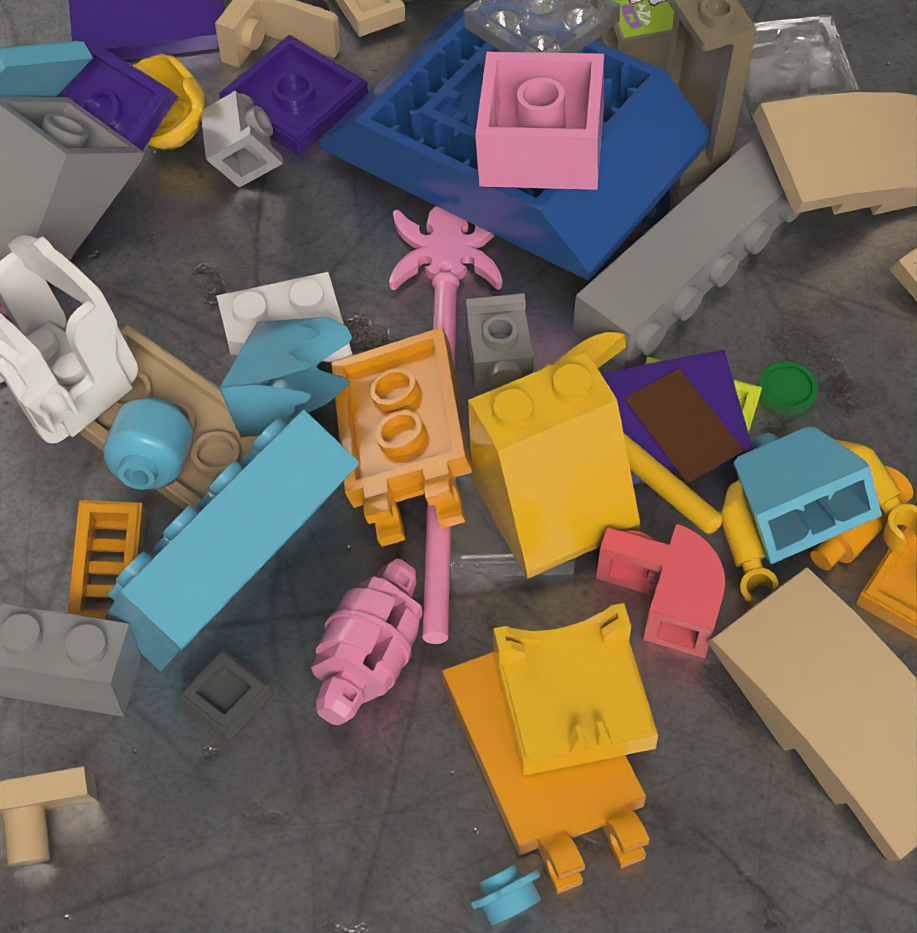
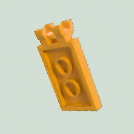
(404, 429)
(551, 805)

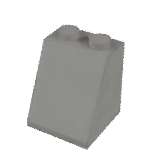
(57, 170)

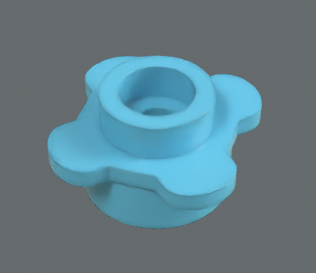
(507, 894)

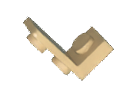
(247, 21)

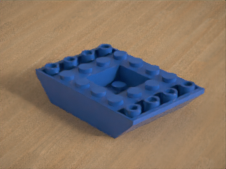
(422, 138)

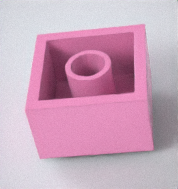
(540, 120)

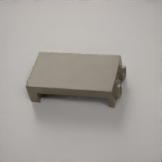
(710, 67)

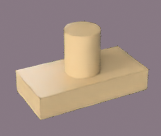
(24, 808)

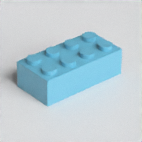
(222, 547)

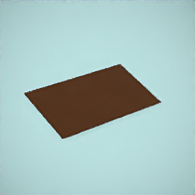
(683, 425)

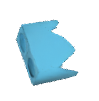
(285, 362)

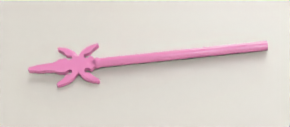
(446, 253)

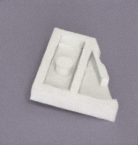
(284, 300)

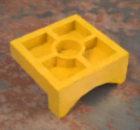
(573, 692)

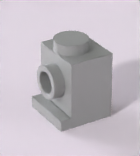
(239, 139)
(498, 340)

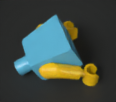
(801, 494)

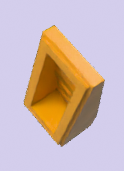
(90, 518)

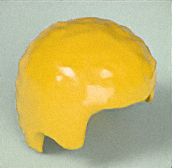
(185, 115)

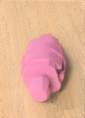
(366, 641)

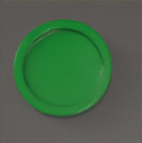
(788, 388)

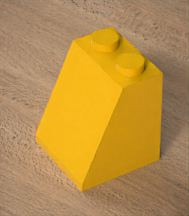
(552, 463)

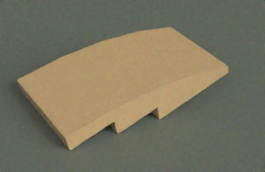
(843, 150)
(835, 698)

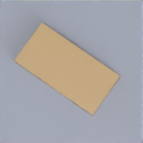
(214, 436)

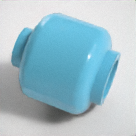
(148, 443)

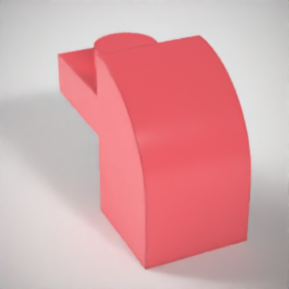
(681, 577)

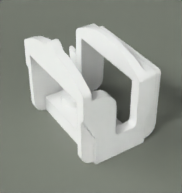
(57, 374)

